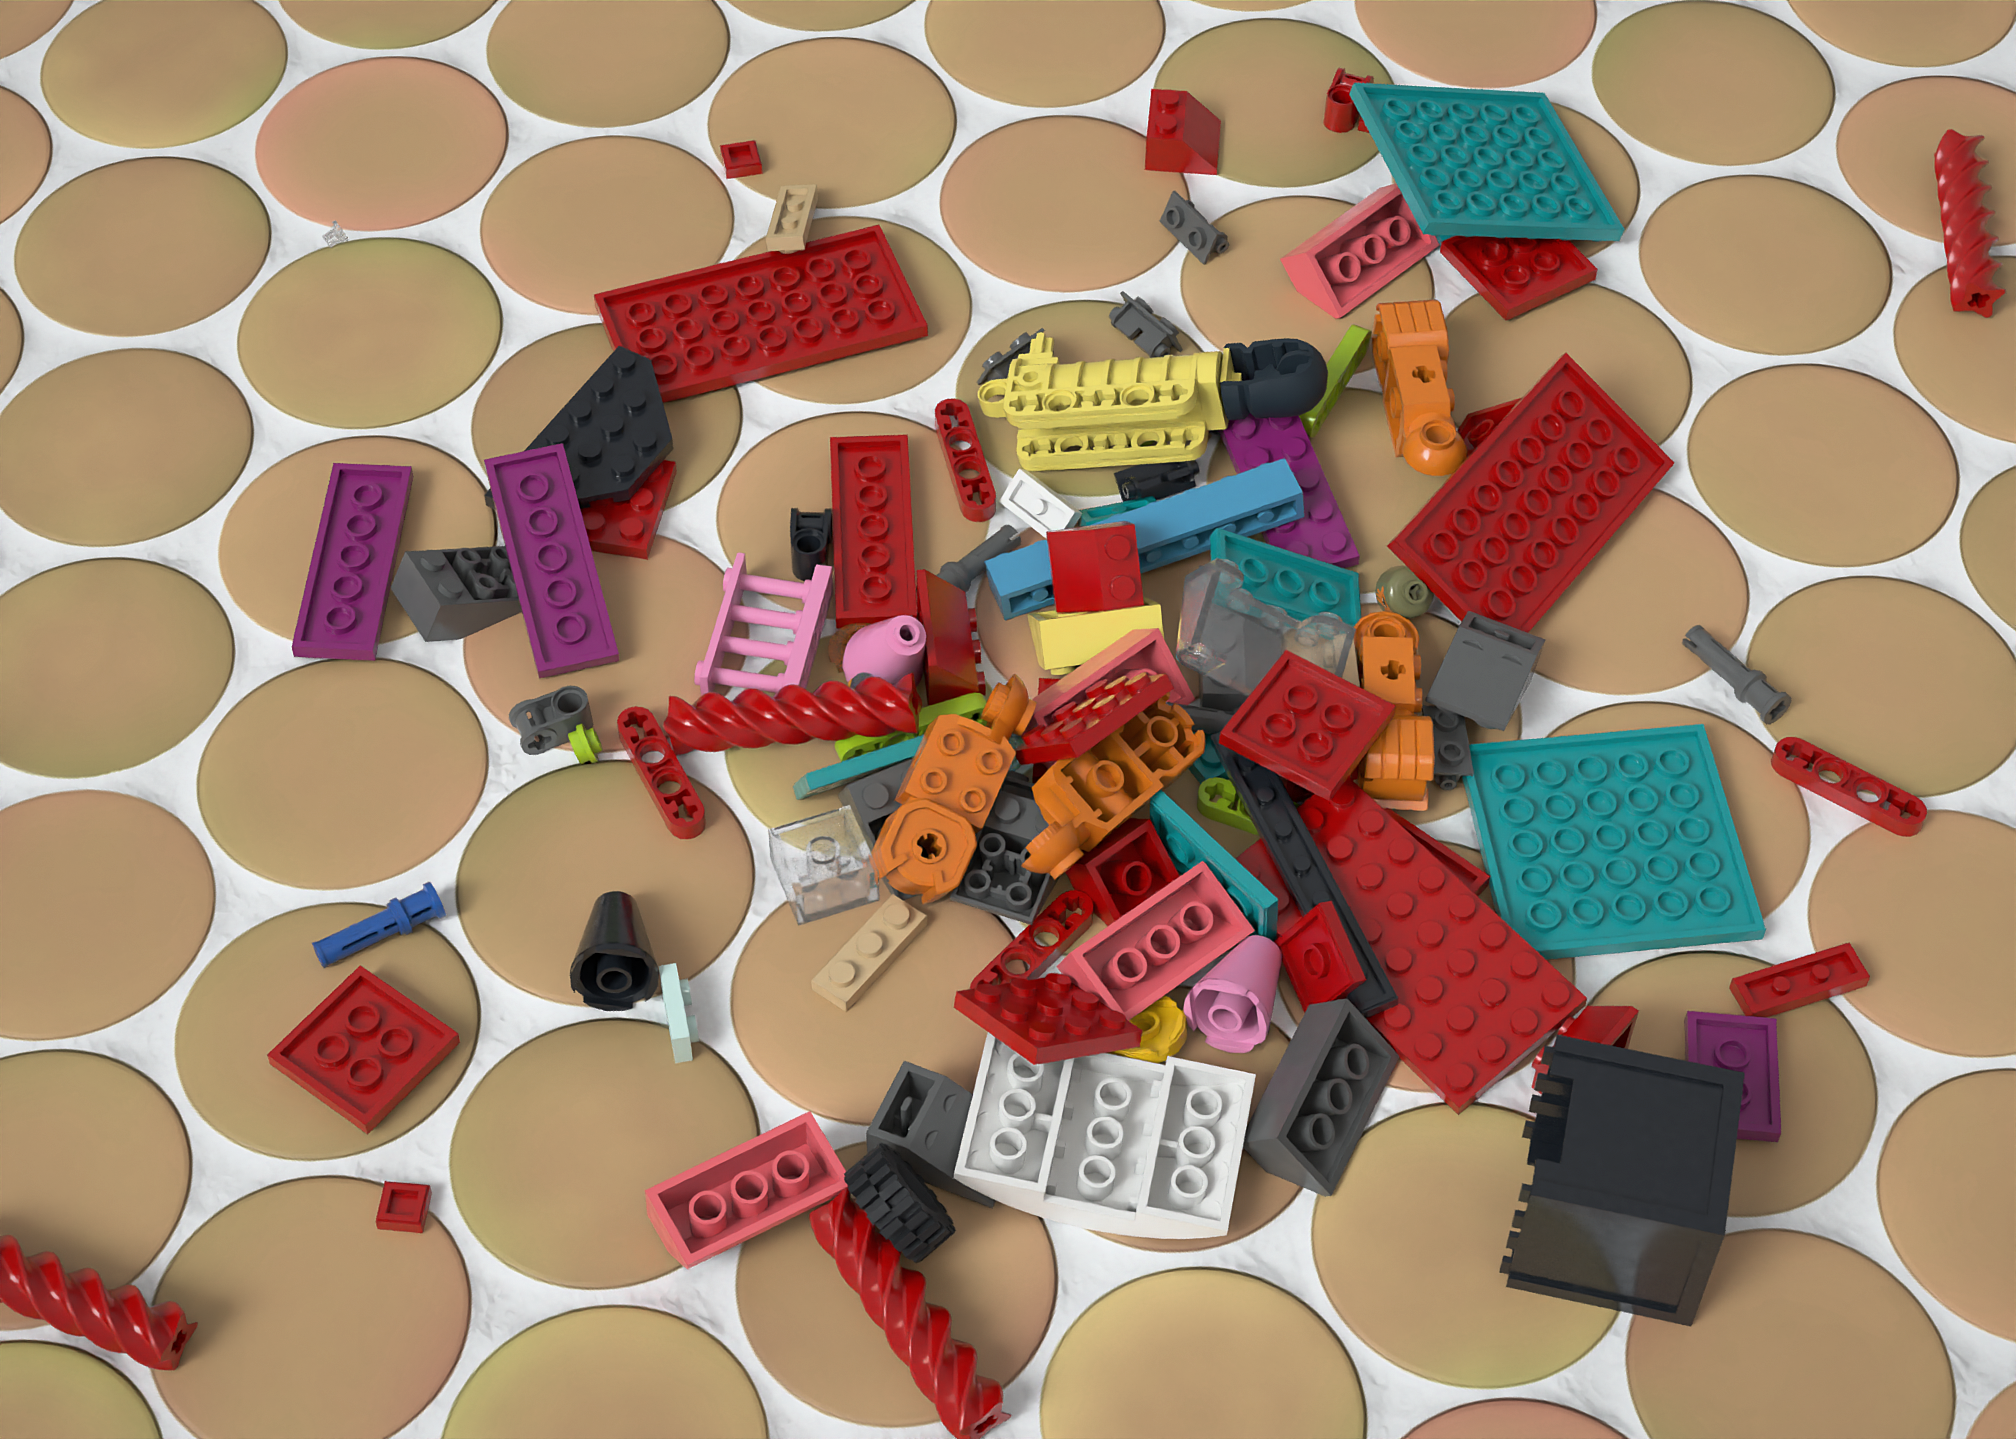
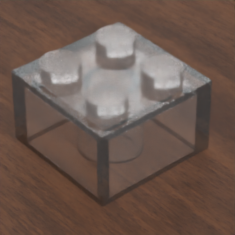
(824, 865)

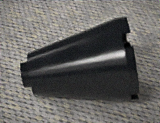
(614, 956)

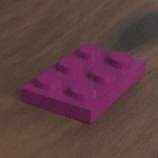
(1744, 1046)

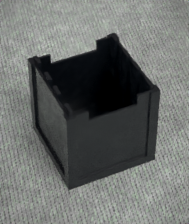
(1625, 1180)

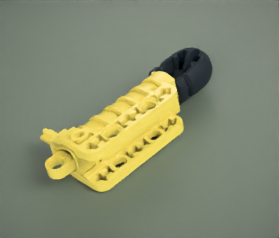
(1147, 401)

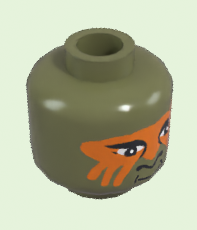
(1403, 592)

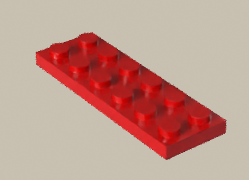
(872, 529)

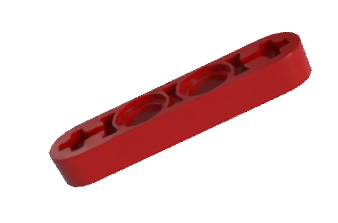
(965, 459)
(657, 773)
(1845, 791)
(1038, 956)

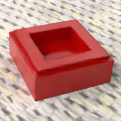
(741, 159)
(403, 1207)

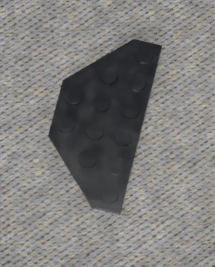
(611, 430)

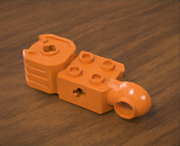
(1413, 375)
(1403, 755)
(1109, 783)
(950, 794)

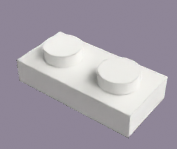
(1038, 504)

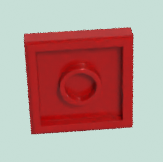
(1320, 957)

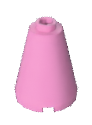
(887, 650)
(1237, 996)

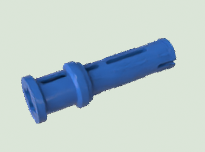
(398, 917)

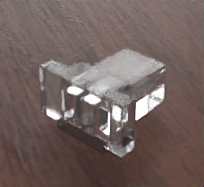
(335, 235)

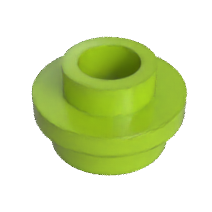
(585, 744)

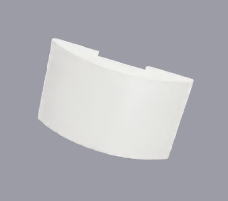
(1108, 1141)

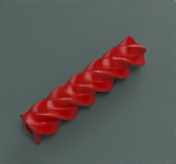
(1964, 223)
(793, 715)
(84, 1307)
(914, 1329)

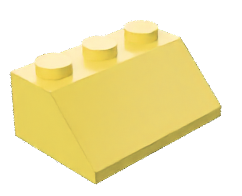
(1076, 637)

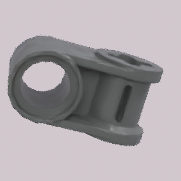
(552, 718)

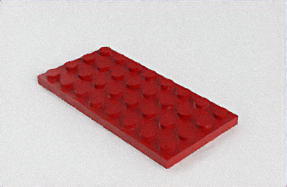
(765, 313)
(1532, 501)
(1463, 978)

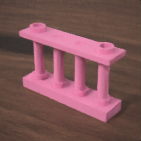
(796, 655)

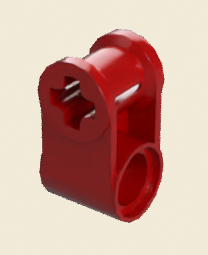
(1340, 109)

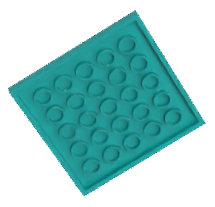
(1485, 163)
(1611, 842)

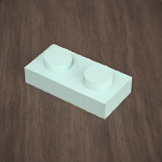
(681, 1028)

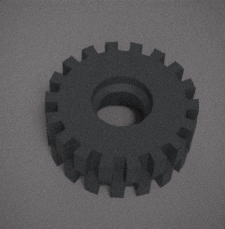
(899, 1203)

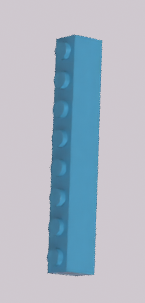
(1164, 531)

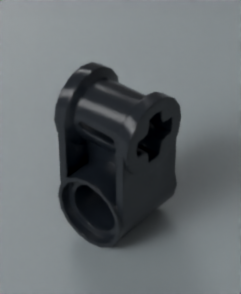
(809, 541)

